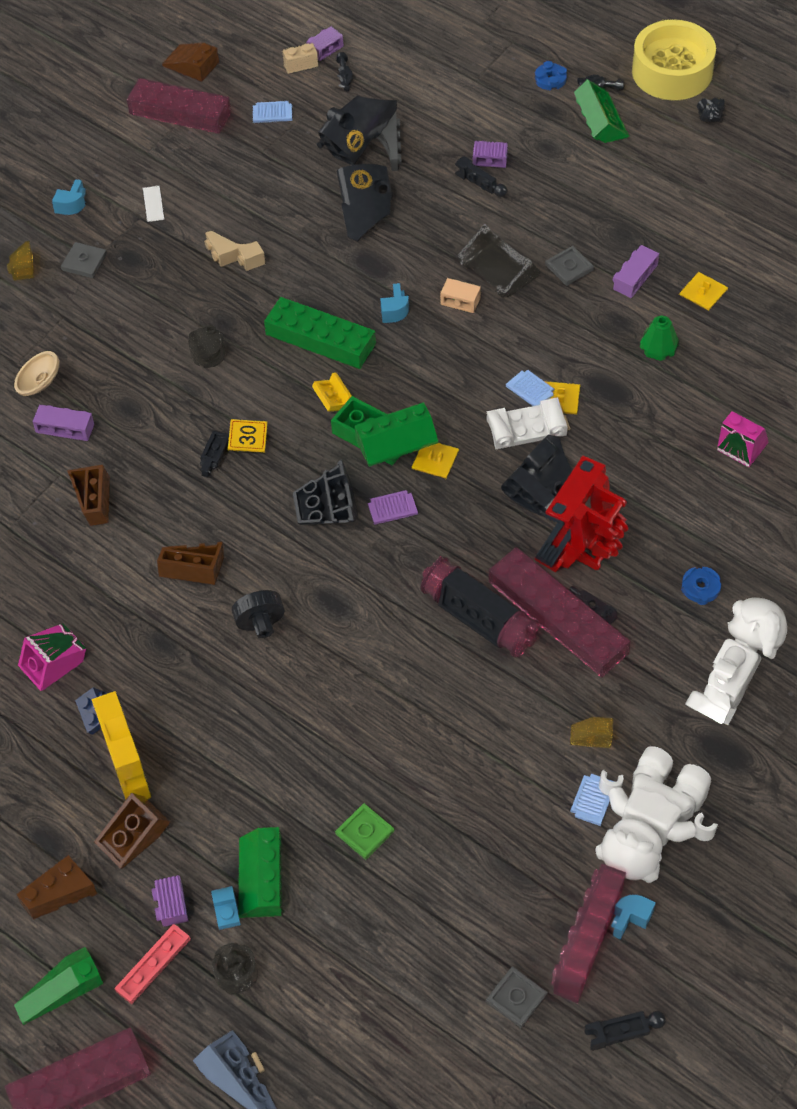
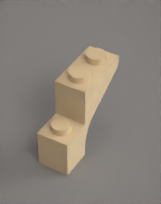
(227, 252)

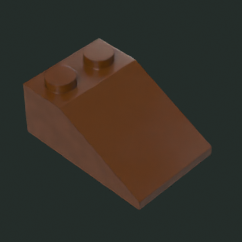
(193, 60)
(131, 830)

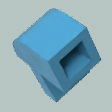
(69, 201)
(396, 307)
(225, 907)
(634, 910)

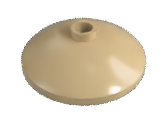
(37, 373)

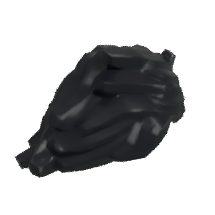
(711, 110)

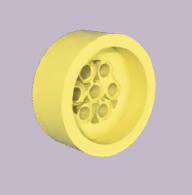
(673, 59)

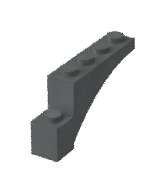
(389, 140)

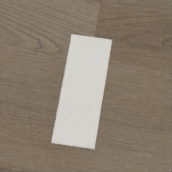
(153, 203)

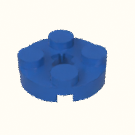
(557, 74)
(698, 594)

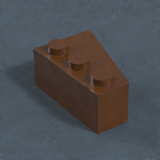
(92, 492)
(191, 563)
(55, 888)

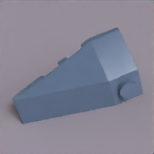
(229, 1069)

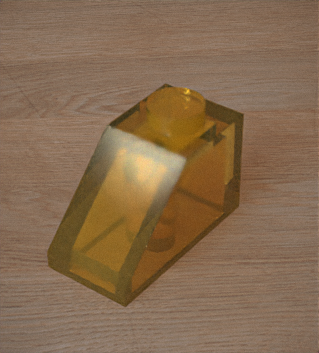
(21, 263)
(592, 732)

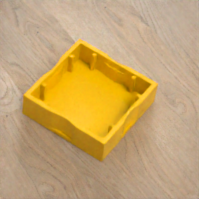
(120, 745)

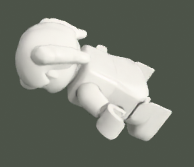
(756, 626)
(653, 814)

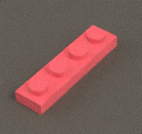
(152, 964)

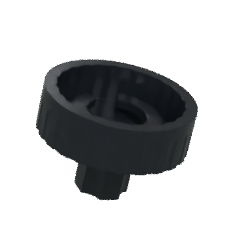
(258, 612)

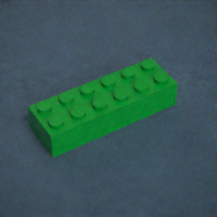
(320, 332)

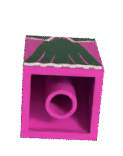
(741, 439)
(50, 655)

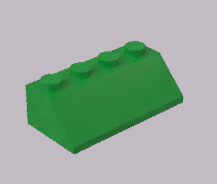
(600, 113)
(396, 434)
(260, 873)

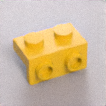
(332, 392)

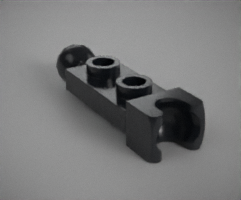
(479, 177)
(623, 1028)

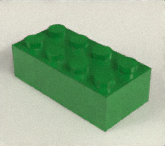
(351, 414)

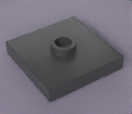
(83, 260)
(569, 265)
(516, 997)

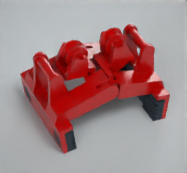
(579, 525)

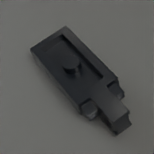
(213, 452)

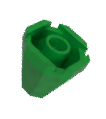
(659, 339)

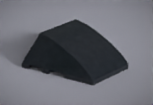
(326, 499)

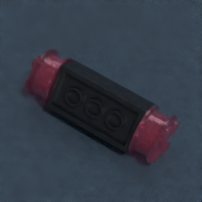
(479, 607)

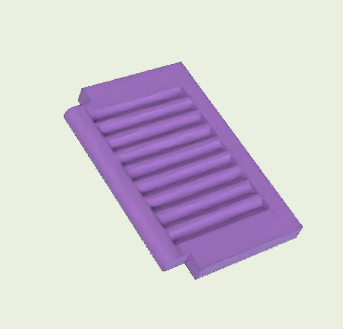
(392, 507)

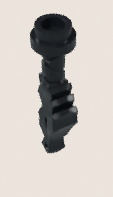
(345, 73)
(602, 82)

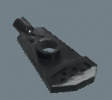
(600, 607)

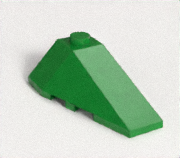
(66, 981)

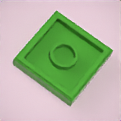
(364, 831)

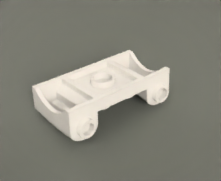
(527, 424)

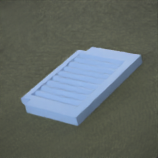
(272, 111)
(530, 388)
(590, 802)

